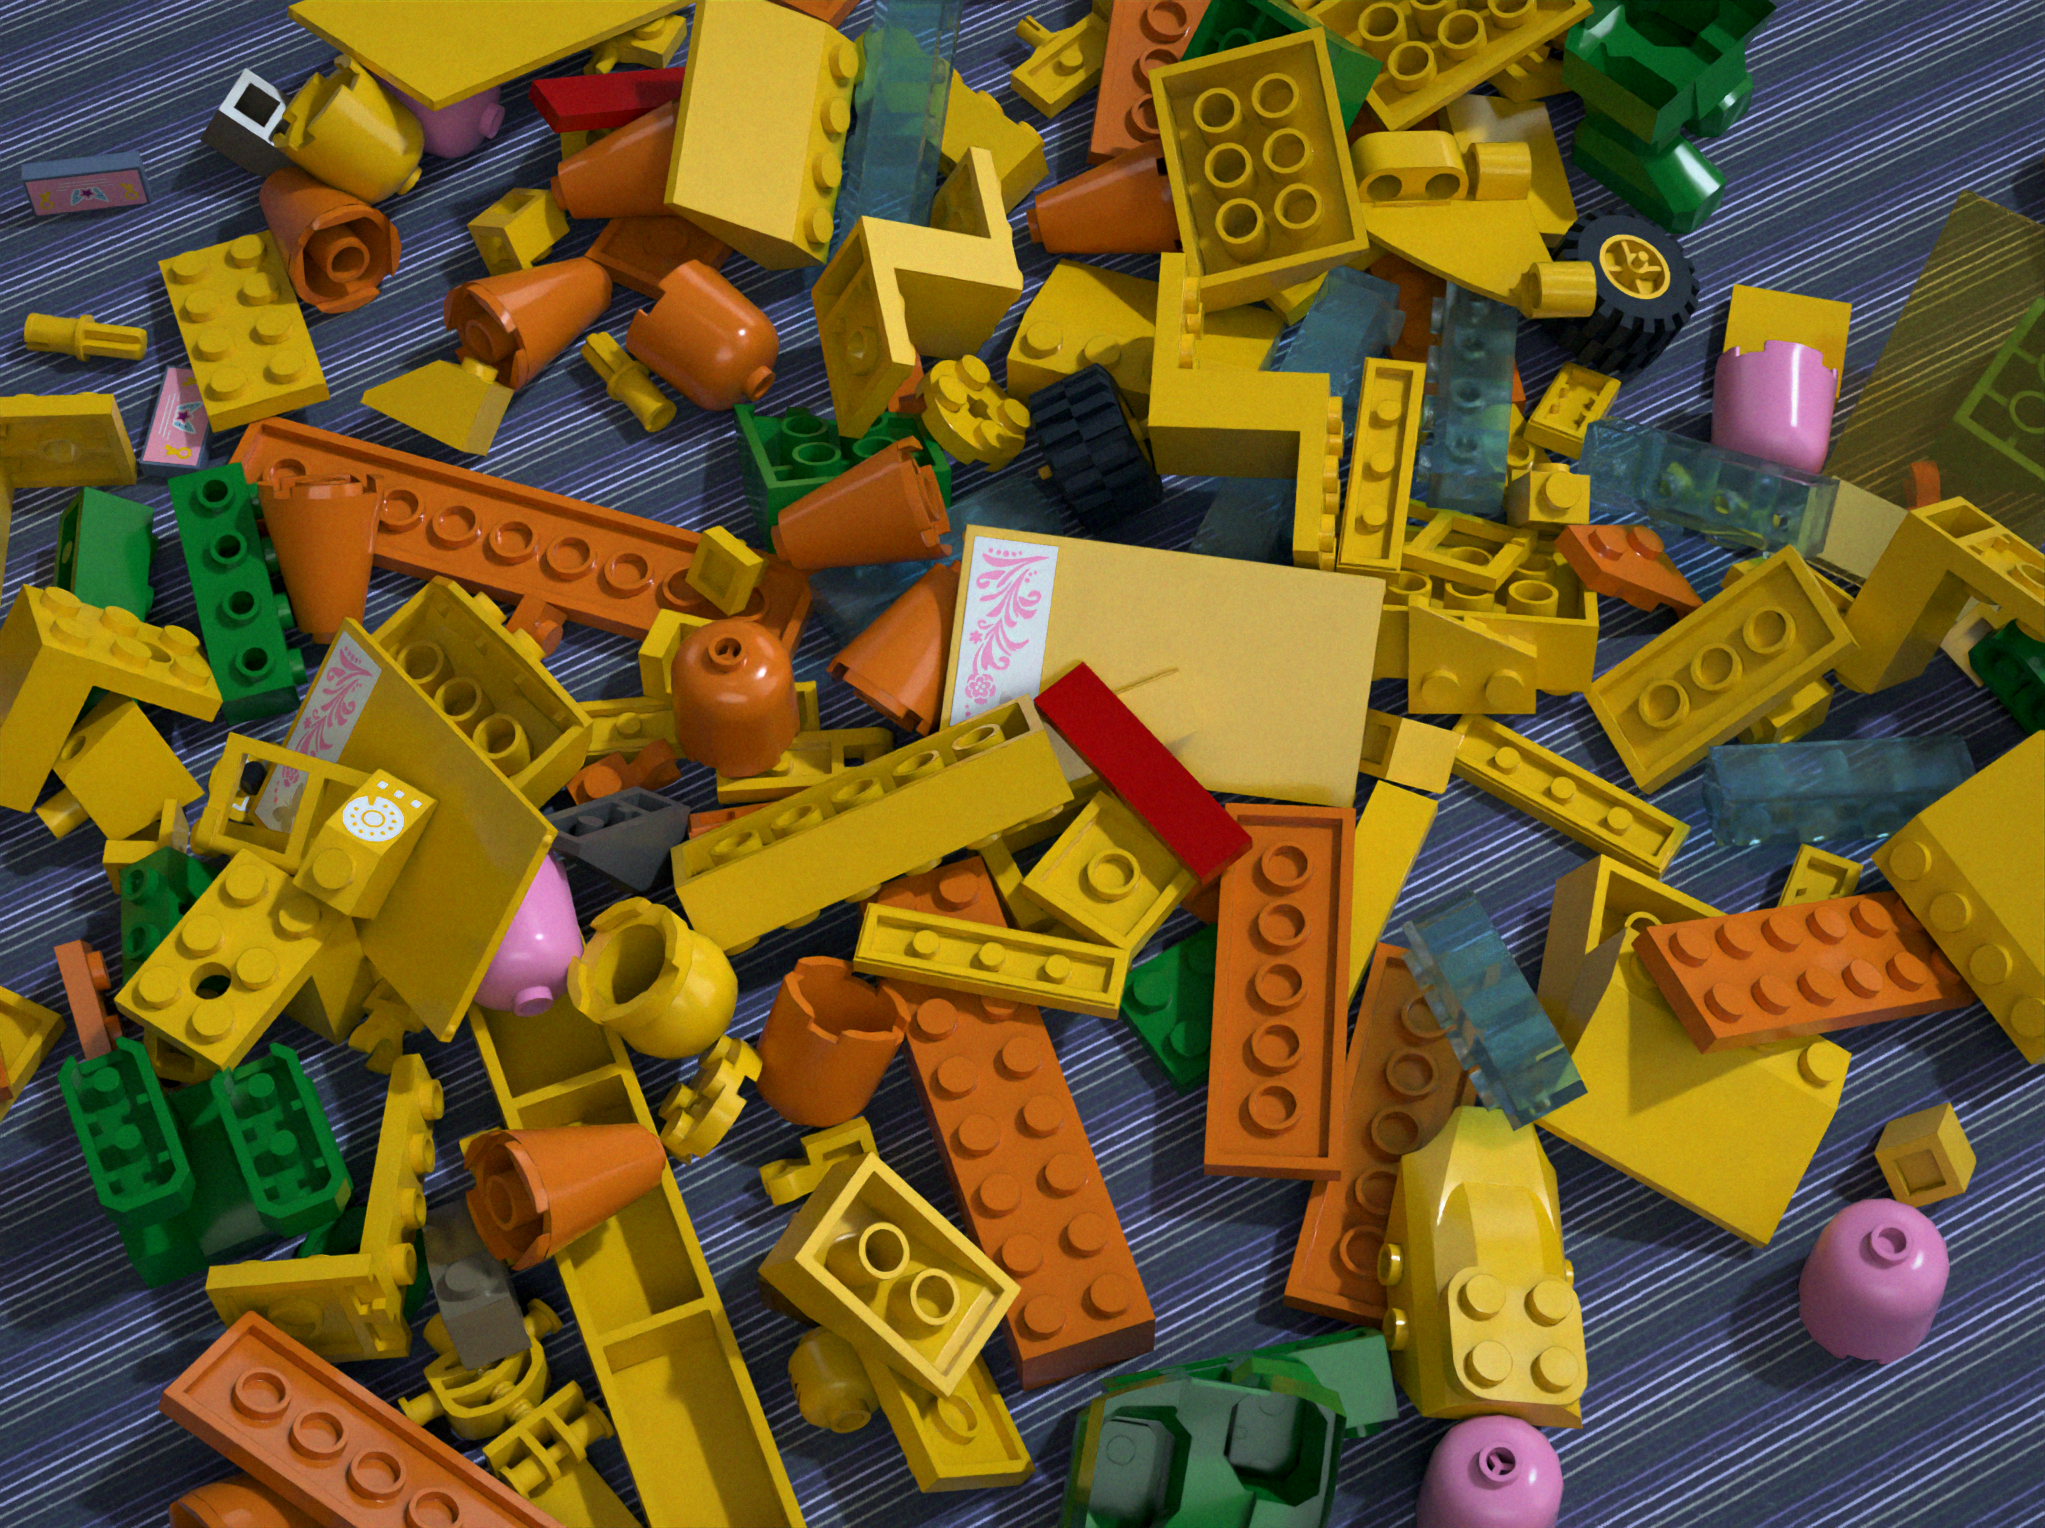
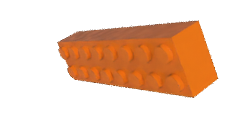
(1018, 1155)

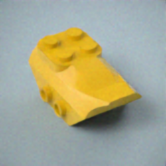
(490, 685)
(1482, 1278)

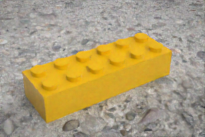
(870, 826)

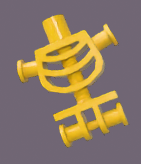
(506, 1401)

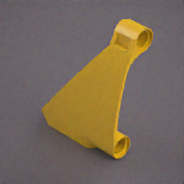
(1466, 219)

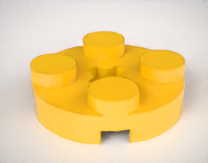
(972, 413)
(710, 1103)

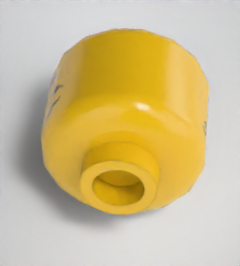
(831, 1382)

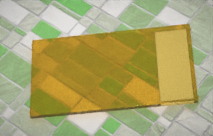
(1951, 395)

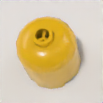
(353, 134)

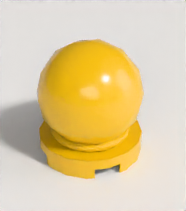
(654, 981)

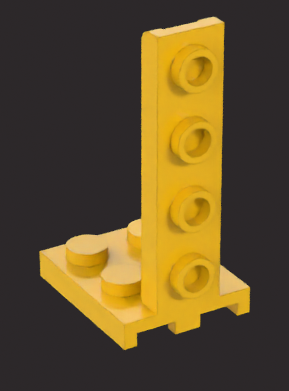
(354, 1302)

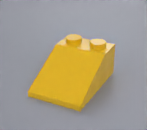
(890, 1274)

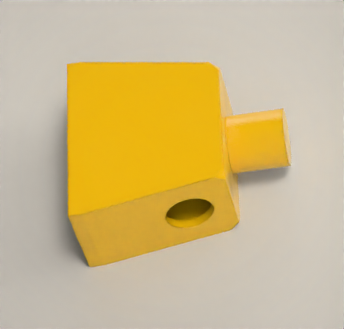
(115, 773)

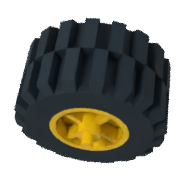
(1640, 295)
(1095, 448)

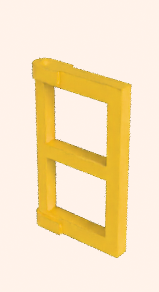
(1419, 555)
(216, 814)

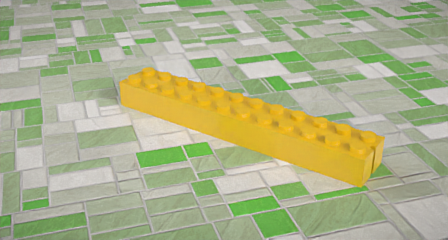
(643, 1292)

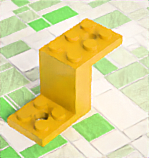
(912, 287)
(1243, 419)
(35, 457)
(1923, 584)
(55, 654)
(276, 948)

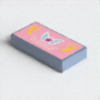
(86, 183)
(179, 429)

